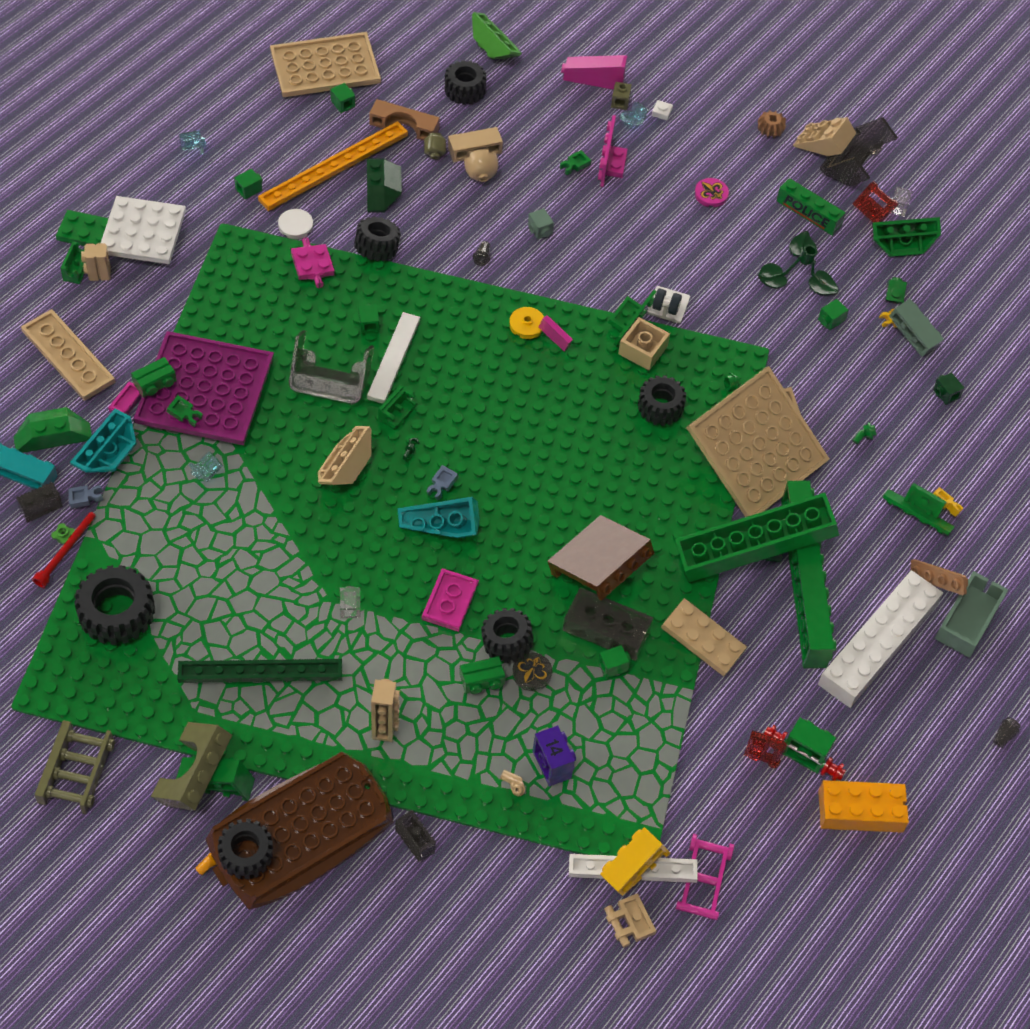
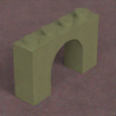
(187, 791)

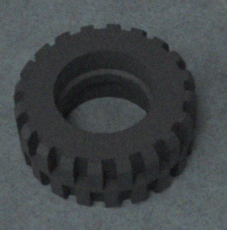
(109, 583)

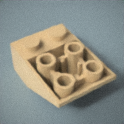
(826, 136)

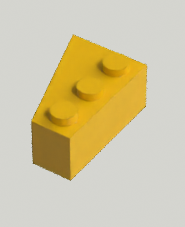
(633, 861)

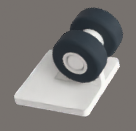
(669, 304)

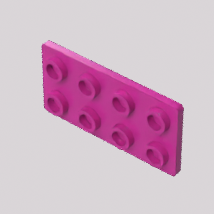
(615, 157)

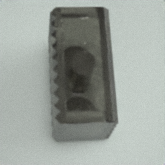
(39, 502)
(415, 836)

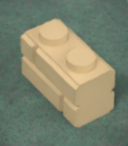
(96, 262)

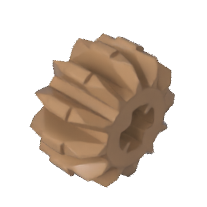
(771, 124)

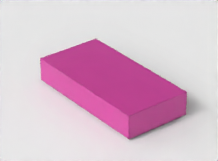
(555, 333)
(126, 399)

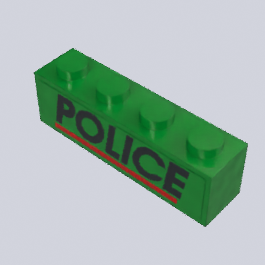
(810, 206)

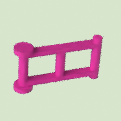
(727, 854)

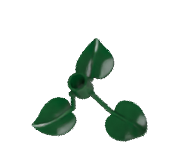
(805, 248)

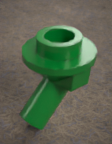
(868, 431)

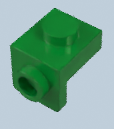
(896, 290)

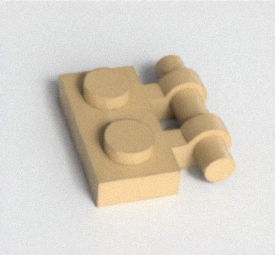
(636, 918)

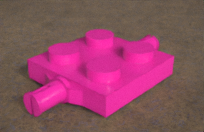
(312, 262)

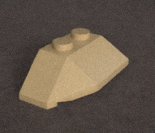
(347, 458)

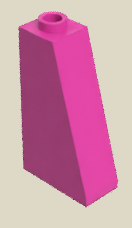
(595, 70)

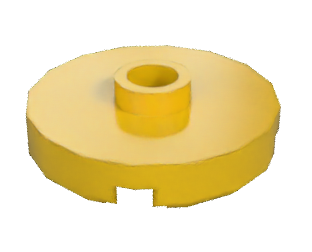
(520, 326)

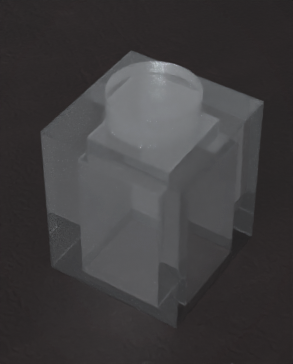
(903, 197)
(350, 602)

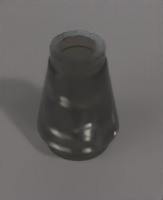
(482, 254)
(1007, 730)

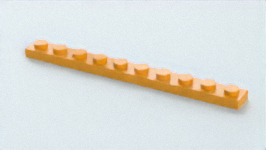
(332, 166)

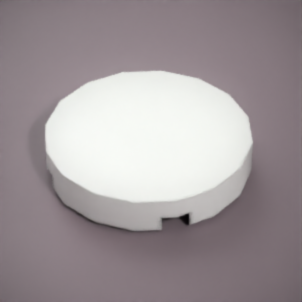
(295, 223)

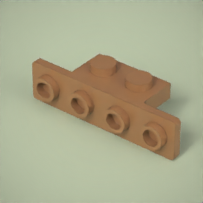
(940, 577)

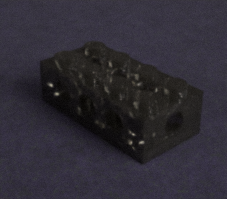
(607, 623)

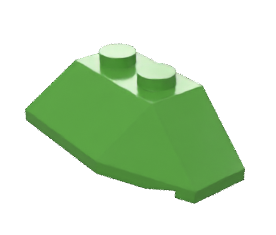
(492, 38)

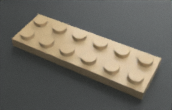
(68, 354)

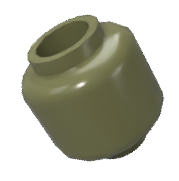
(435, 146)

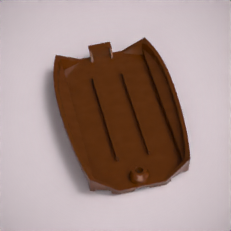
(314, 827)

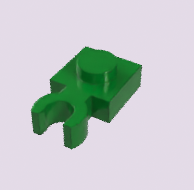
(575, 161)
(183, 409)

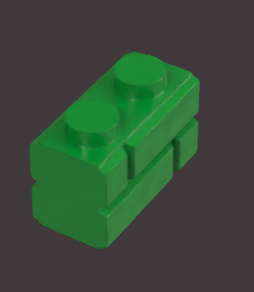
(153, 377)
(482, 675)

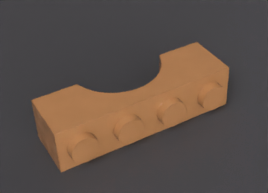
(386, 113)

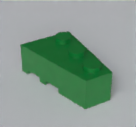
(228, 777)

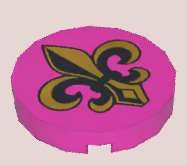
(711, 192)

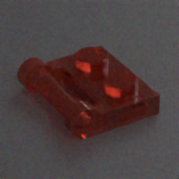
(870, 207)
(758, 746)

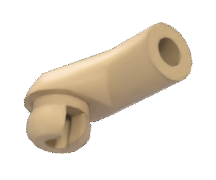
(515, 781)

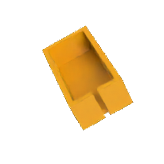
(863, 806)

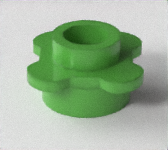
(62, 538)

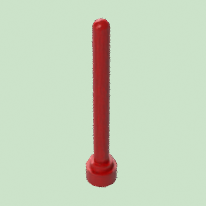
(42, 578)

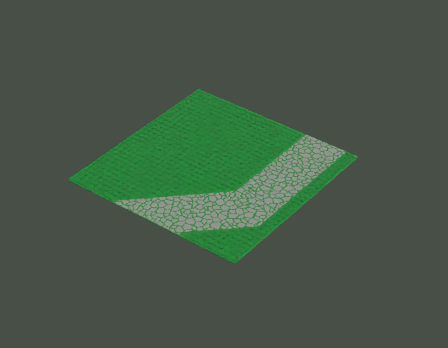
(264, 548)

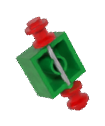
(810, 748)

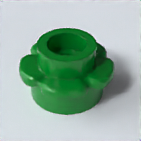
(731, 382)

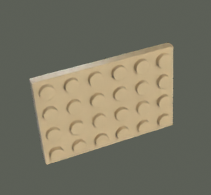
(324, 63)

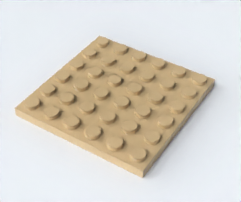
(757, 442)

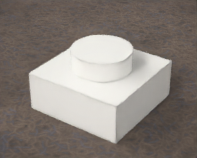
(662, 110)

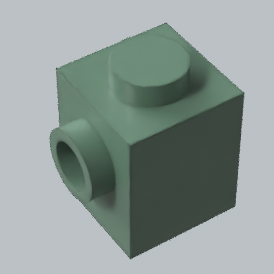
(540, 223)

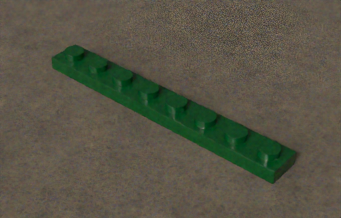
(259, 670)

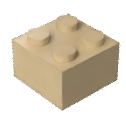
(644, 343)

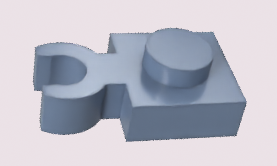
(442, 480)
(83, 495)

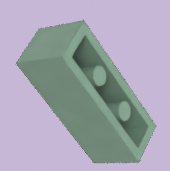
(916, 327)

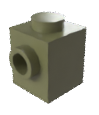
(621, 96)

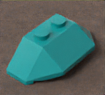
(107, 445)

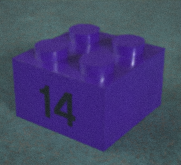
(554, 755)

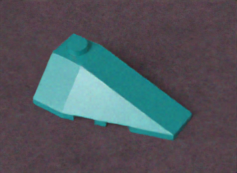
(447, 518)

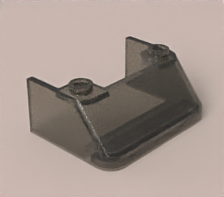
(867, 141)
(325, 382)

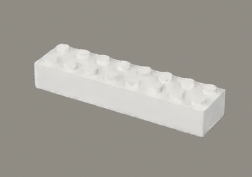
(880, 639)

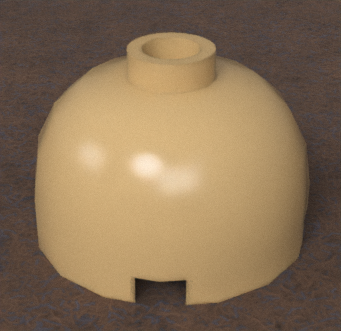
(481, 165)

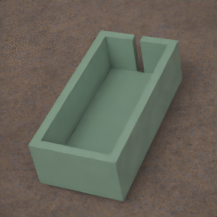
(971, 615)

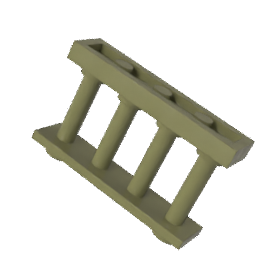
(60, 753)

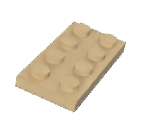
(703, 637)

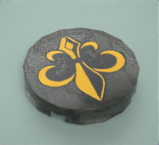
(532, 671)

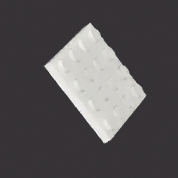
(143, 229)

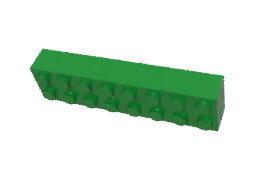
(757, 537)

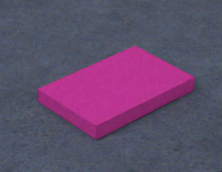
(450, 600)

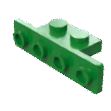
(628, 313)
(921, 505)

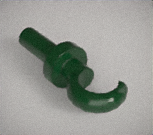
(410, 448)

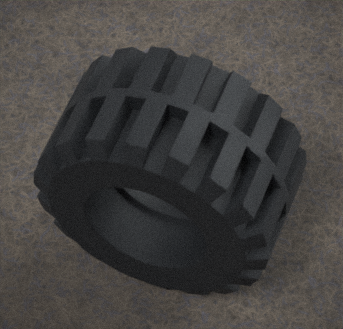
(465, 82)
(377, 238)
(665, 389)
(507, 622)
(241, 832)

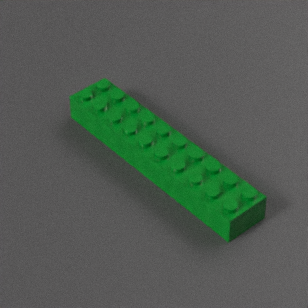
(810, 592)

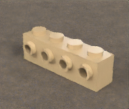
(384, 710)

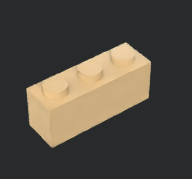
(462, 144)

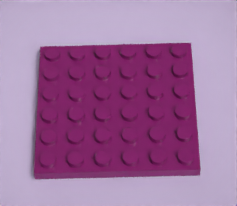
(216, 378)

